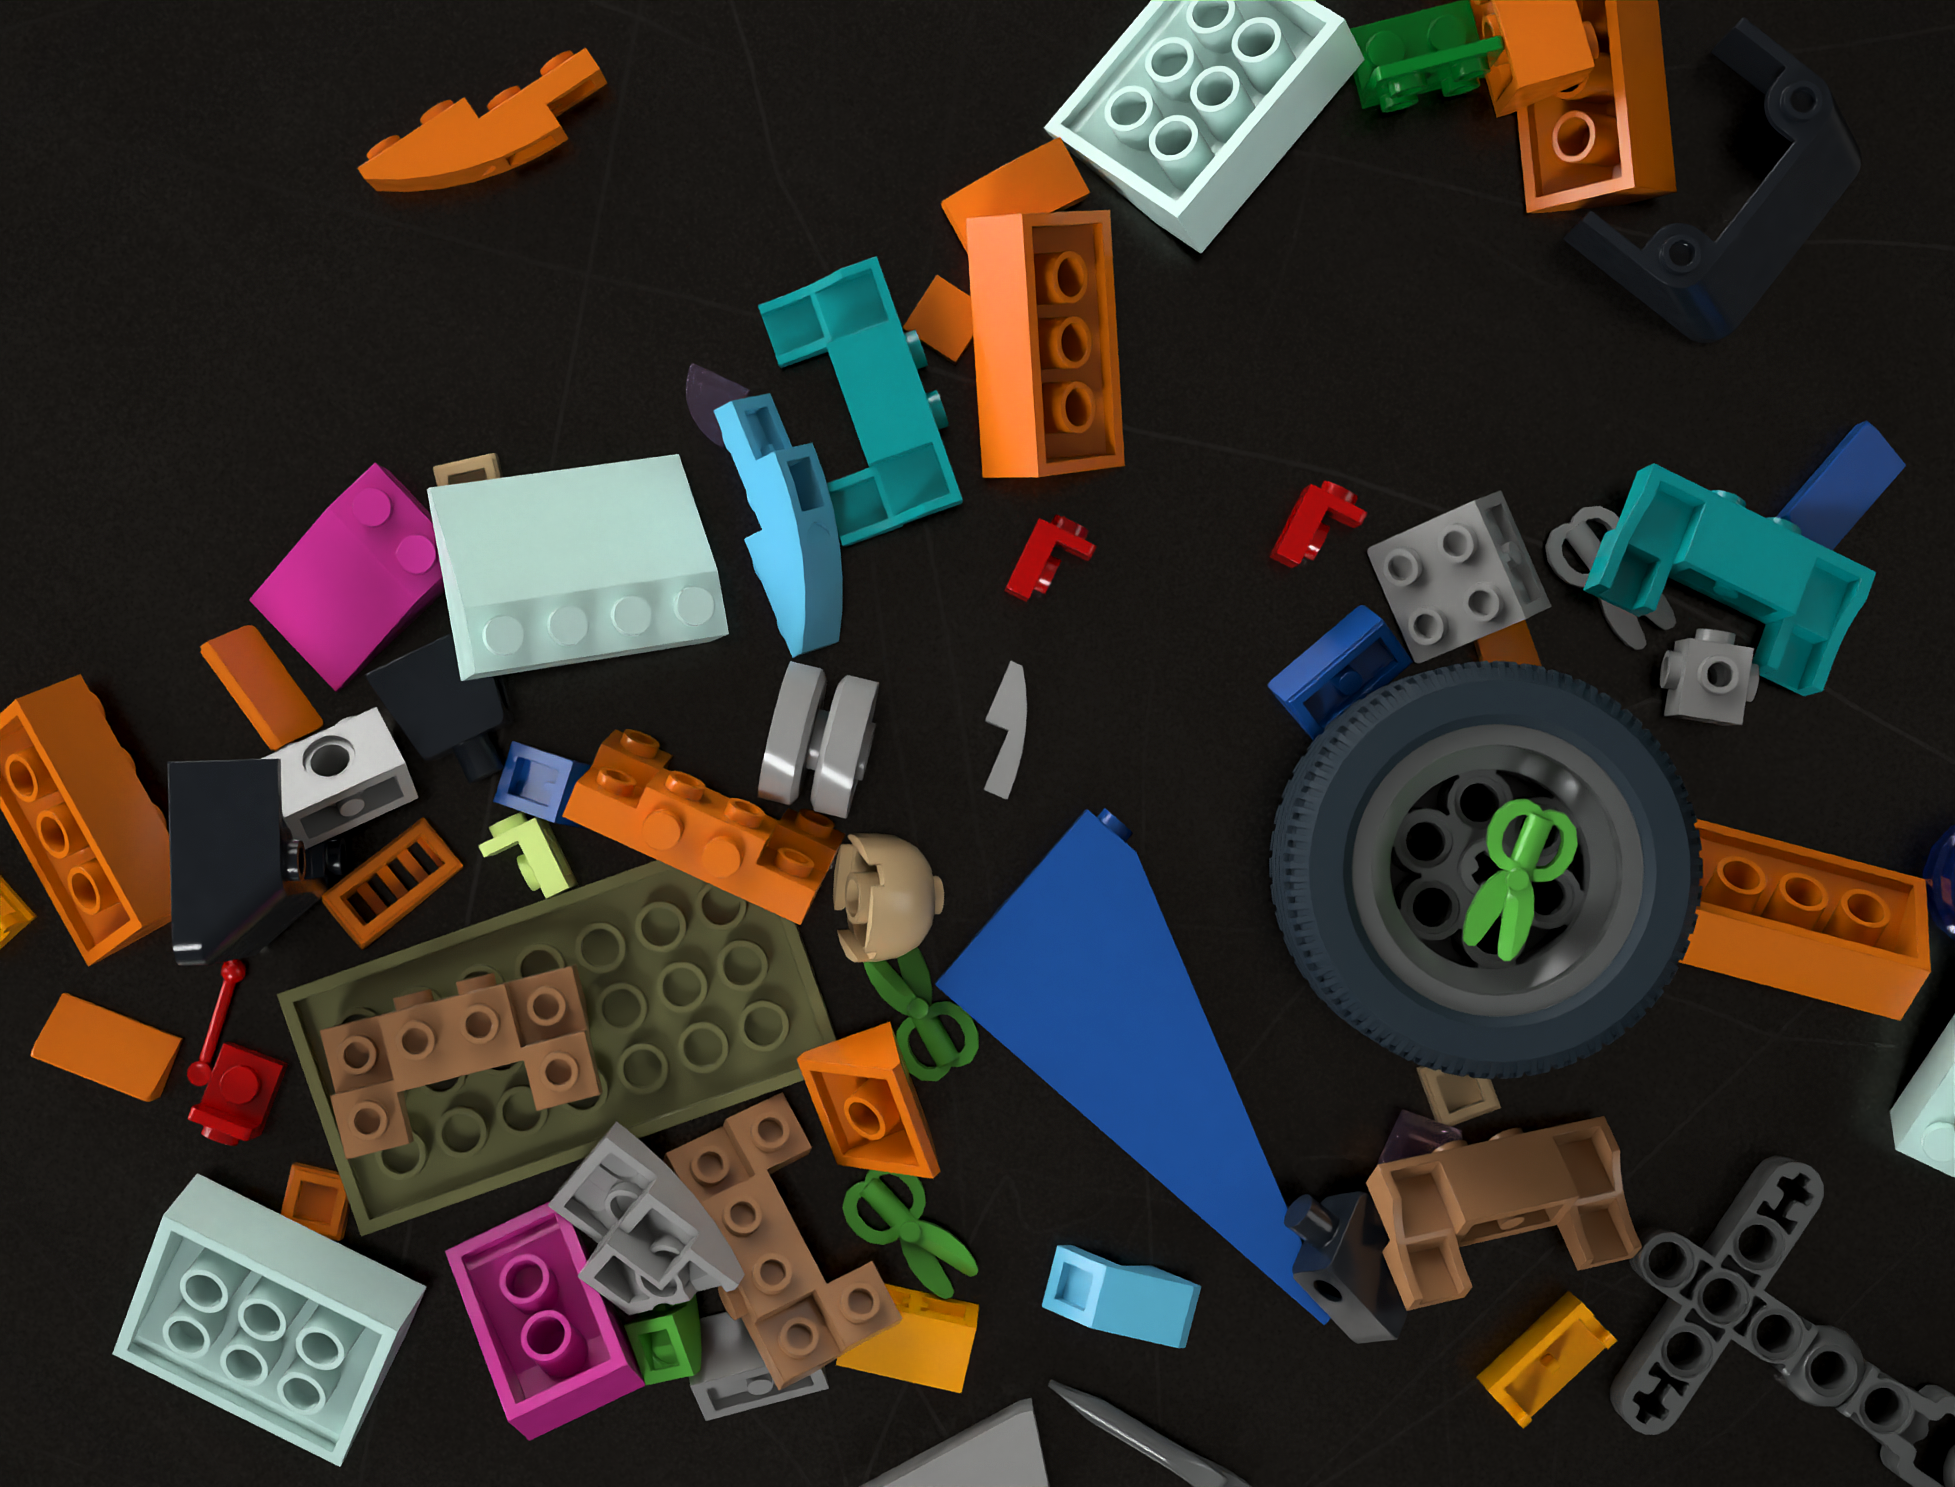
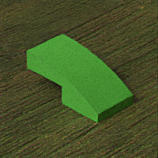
(667, 1341)

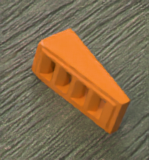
(357, 881)

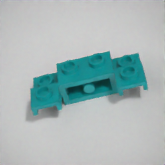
(878, 374)

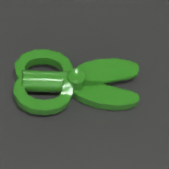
(1511, 887)
(914, 999)
(918, 1238)

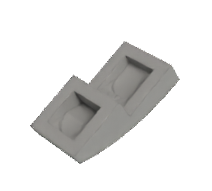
(1010, 714)

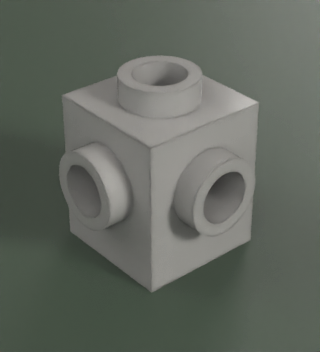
(1689, 690)

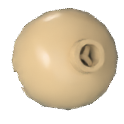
(885, 895)

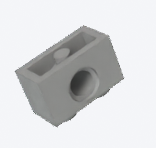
(368, 782)

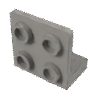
(1458, 577)

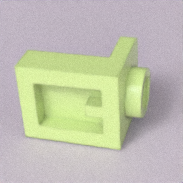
(543, 860)

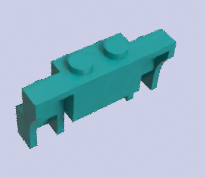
(1737, 559)

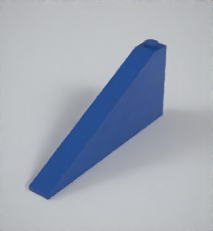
(1103, 1010)

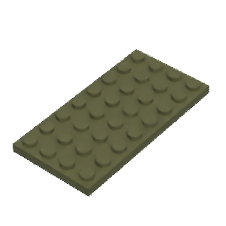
(685, 1011)

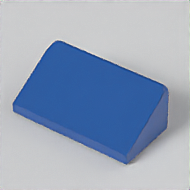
(1844, 486)
(1339, 670)

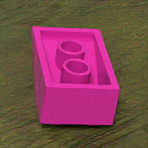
(355, 577)
(541, 1328)

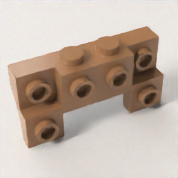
(454, 1036)
(1499, 1190)
(783, 1296)

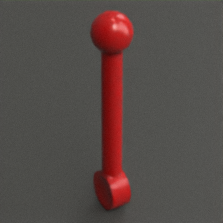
(201, 1070)

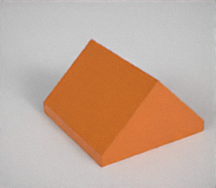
(870, 1104)

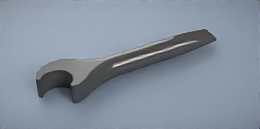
(1184, 1463)

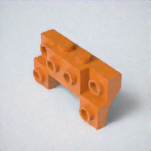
(701, 831)

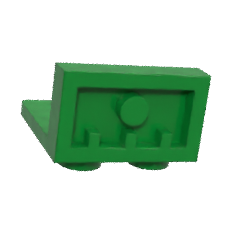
(1421, 55)

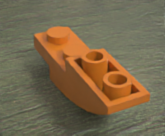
(462, 148)

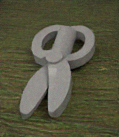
(1586, 545)

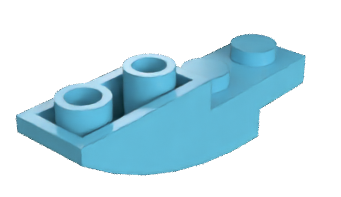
(799, 539)

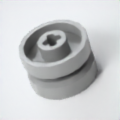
(820, 740)

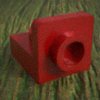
(1305, 532)
(1036, 565)
(238, 1095)

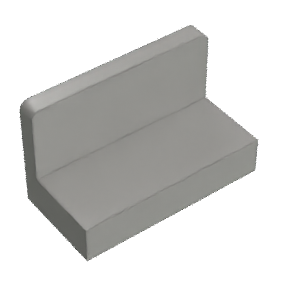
(734, 1373)

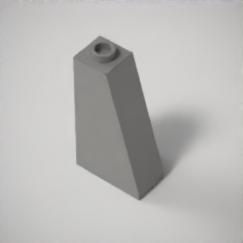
(991, 1453)

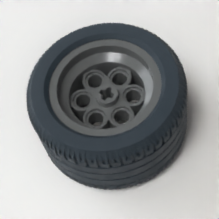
(1351, 883)

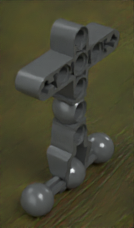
(1792, 1353)

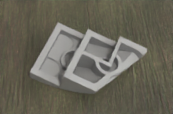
(647, 1226)

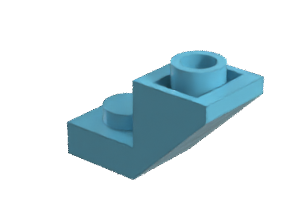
(1121, 1299)

